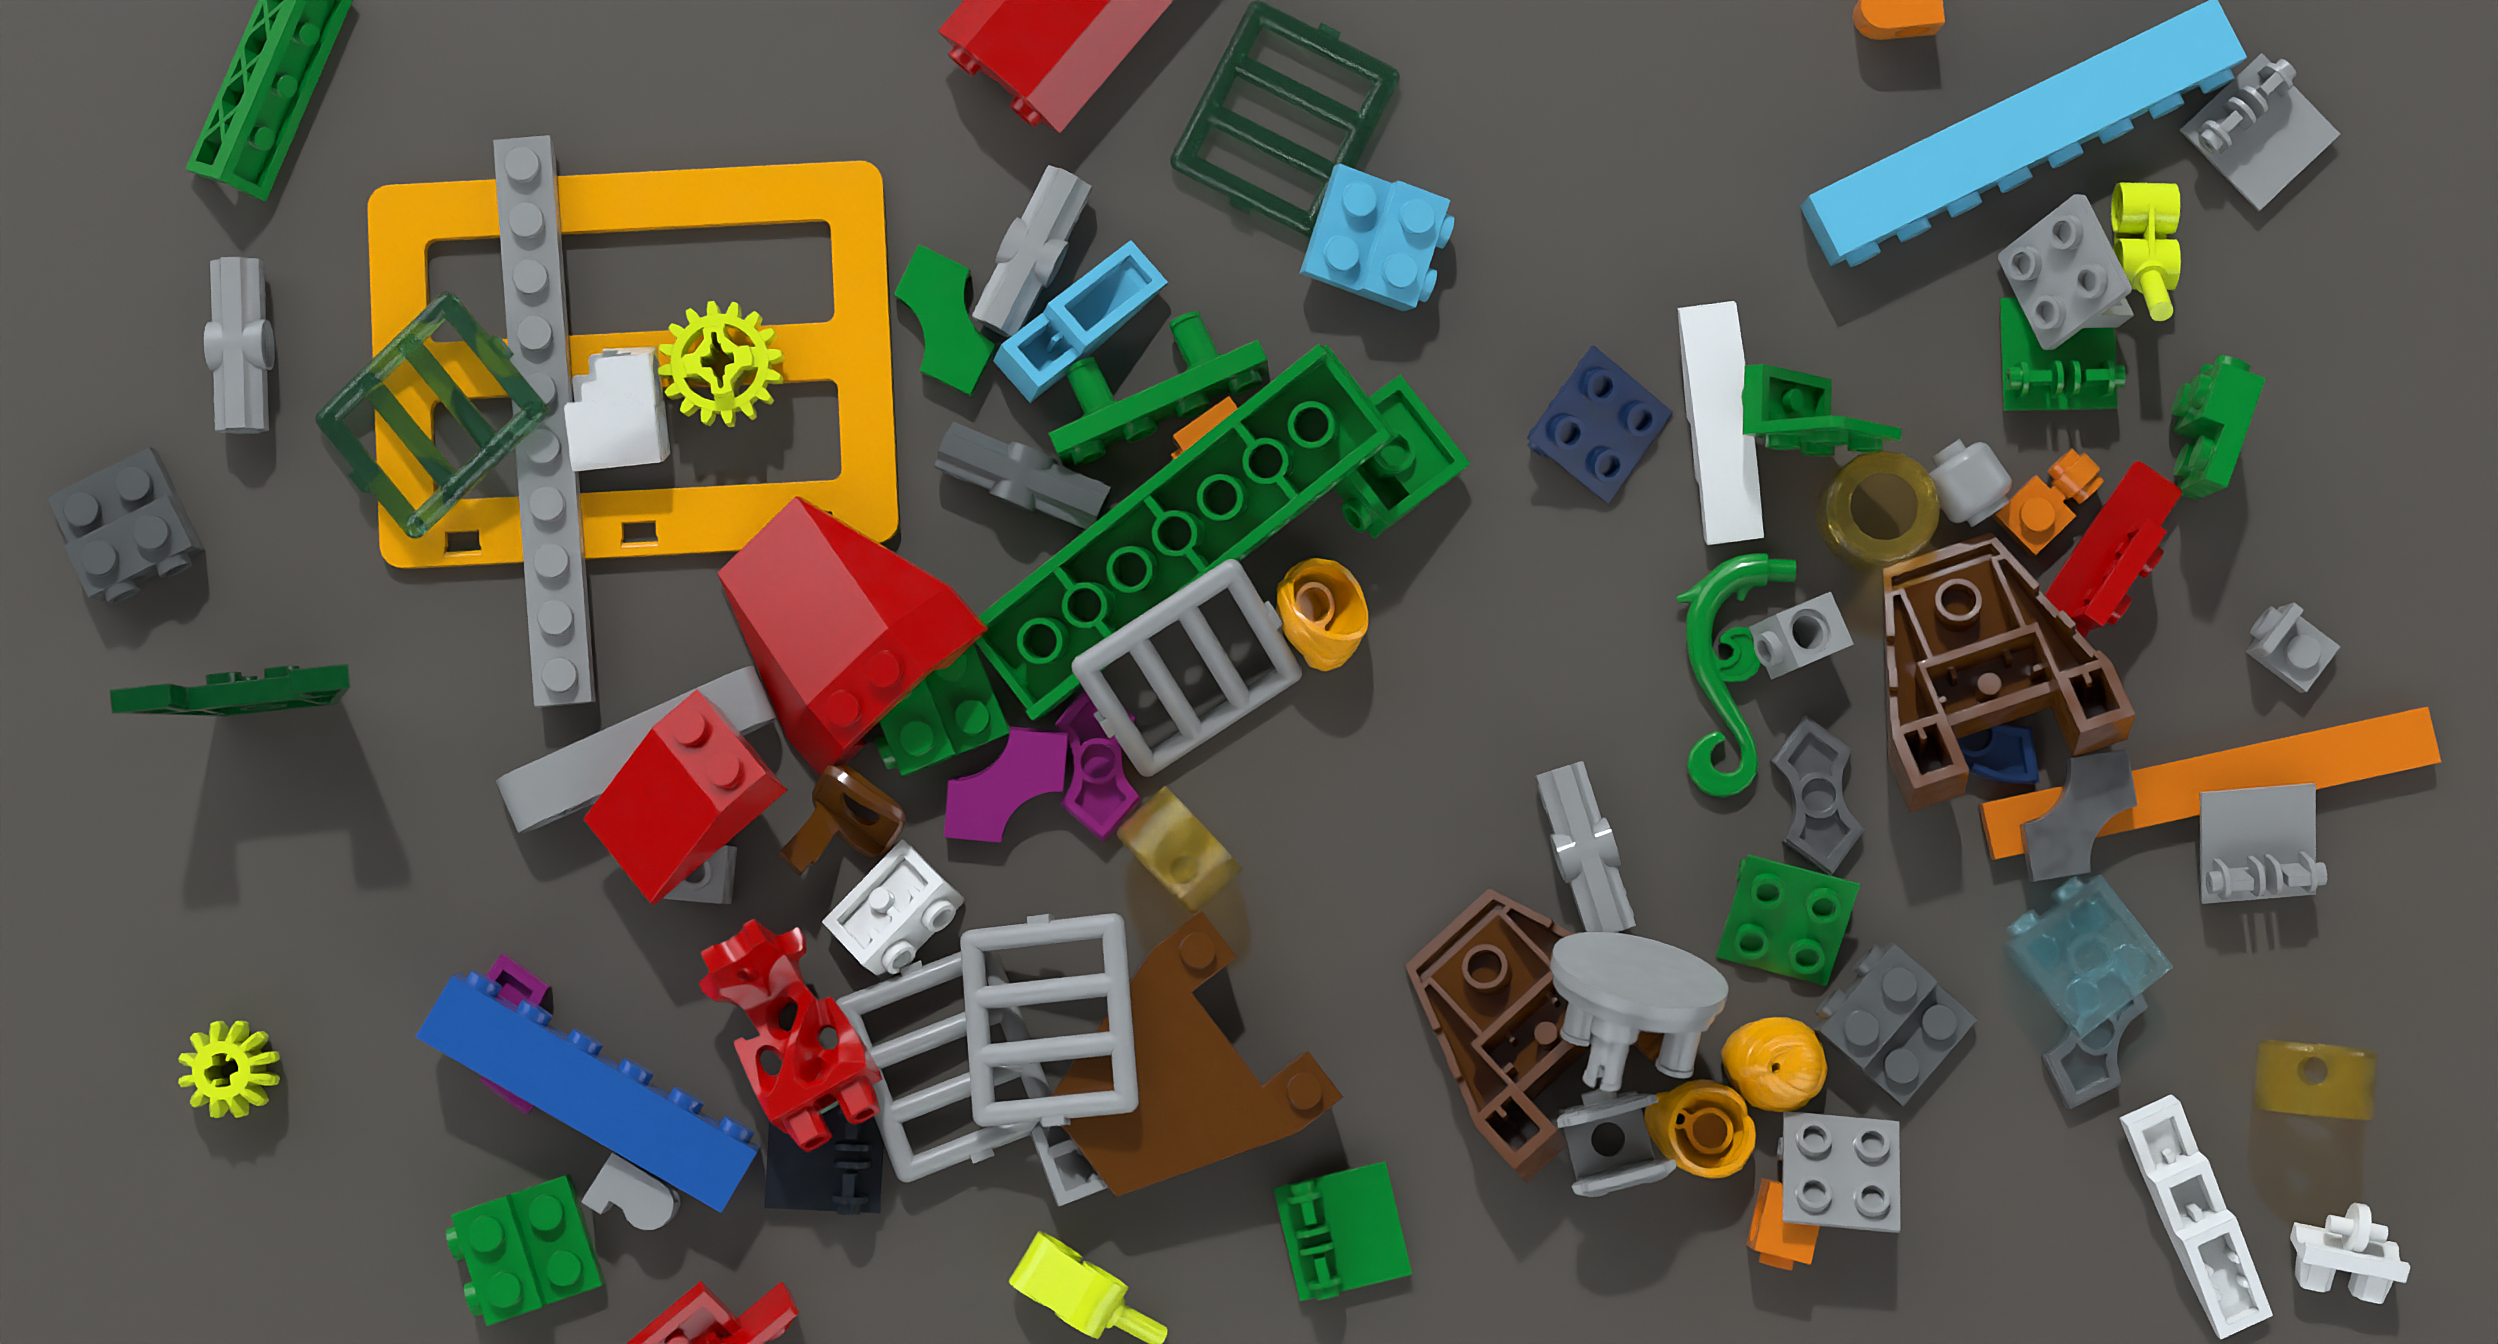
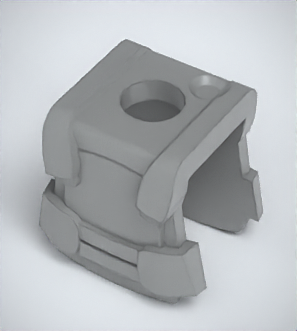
(1632, 1163)

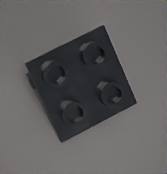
(835, 1176)

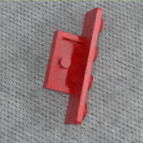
(2115, 550)
(705, 1319)

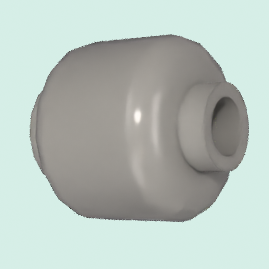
(1970, 482)

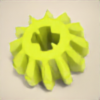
(217, 1051)

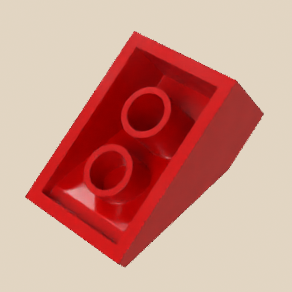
(681, 796)

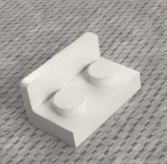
(894, 911)

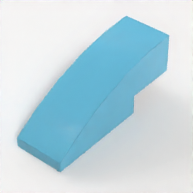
(1079, 321)

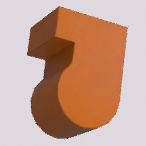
(1898, 18)

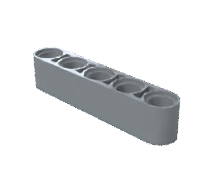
(584, 769)

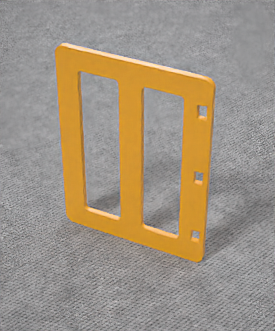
(847, 350)

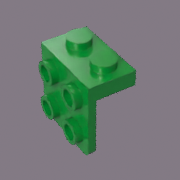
(1795, 413)

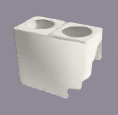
(618, 411)

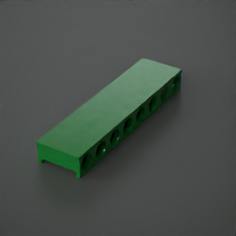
(1184, 521)

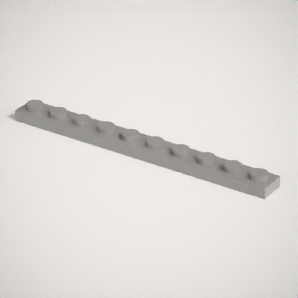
(544, 471)

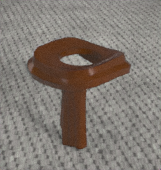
(835, 817)

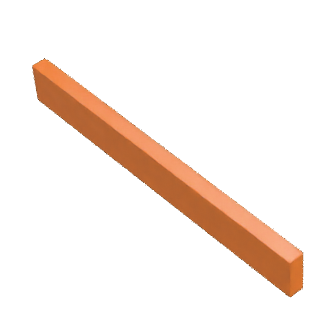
(2173, 788)

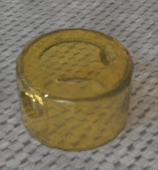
(1845, 537)
(1178, 850)
(2344, 1093)

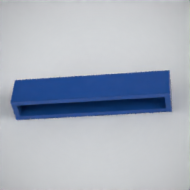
(589, 1090)

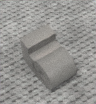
(641, 1194)

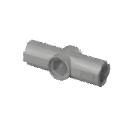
(1032, 252)
(239, 345)
(1585, 849)

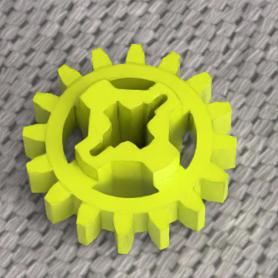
(696, 368)

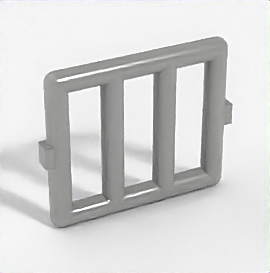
(1135, 639)
(1116, 1042)
(889, 1120)

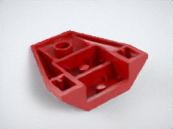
(839, 627)

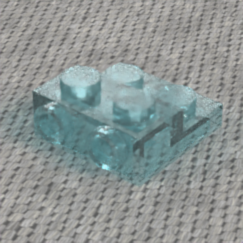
(2085, 953)

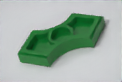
(937, 295)

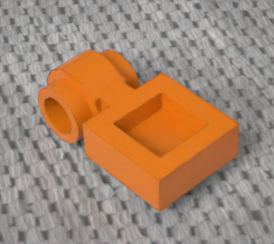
(2039, 511)

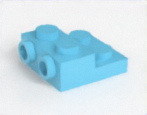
(1377, 238)

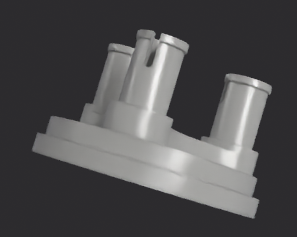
(1629, 986)

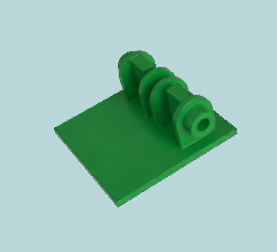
(2070, 377)
(1787, 919)
(1342, 1231)

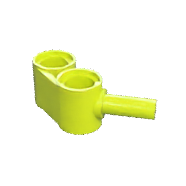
(2140, 223)
(1080, 1292)

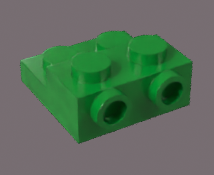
(2216, 416)
(1405, 469)
(942, 717)
(525, 1250)

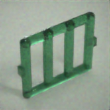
(1236, 64)
(493, 445)

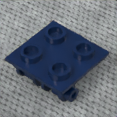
(1599, 424)

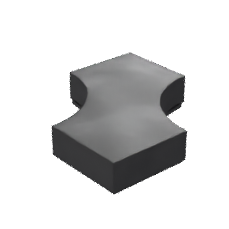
(2092, 794)
(1820, 822)
(2089, 1064)

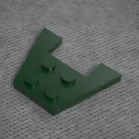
(237, 694)

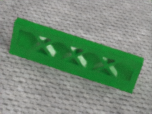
(274, 96)

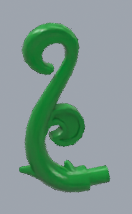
(1705, 600)

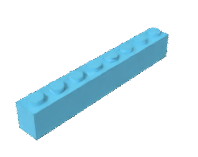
(2023, 132)

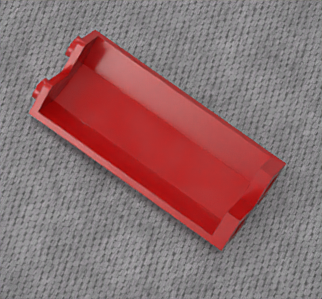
(1047, 50)

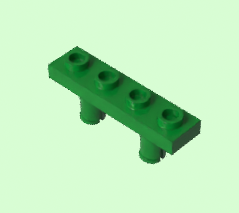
(1137, 416)

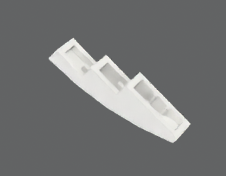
(1713, 391)
(2196, 1216)

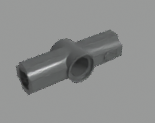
(1022, 477)

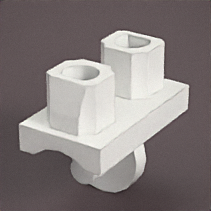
(2349, 1246)

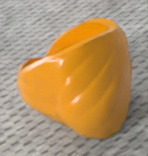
(1322, 612)
(1775, 1063)
(1715, 1129)

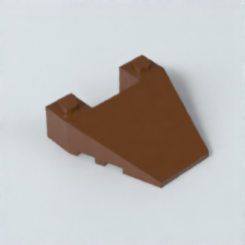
(1975, 650)
(1501, 1022)
(1191, 1082)

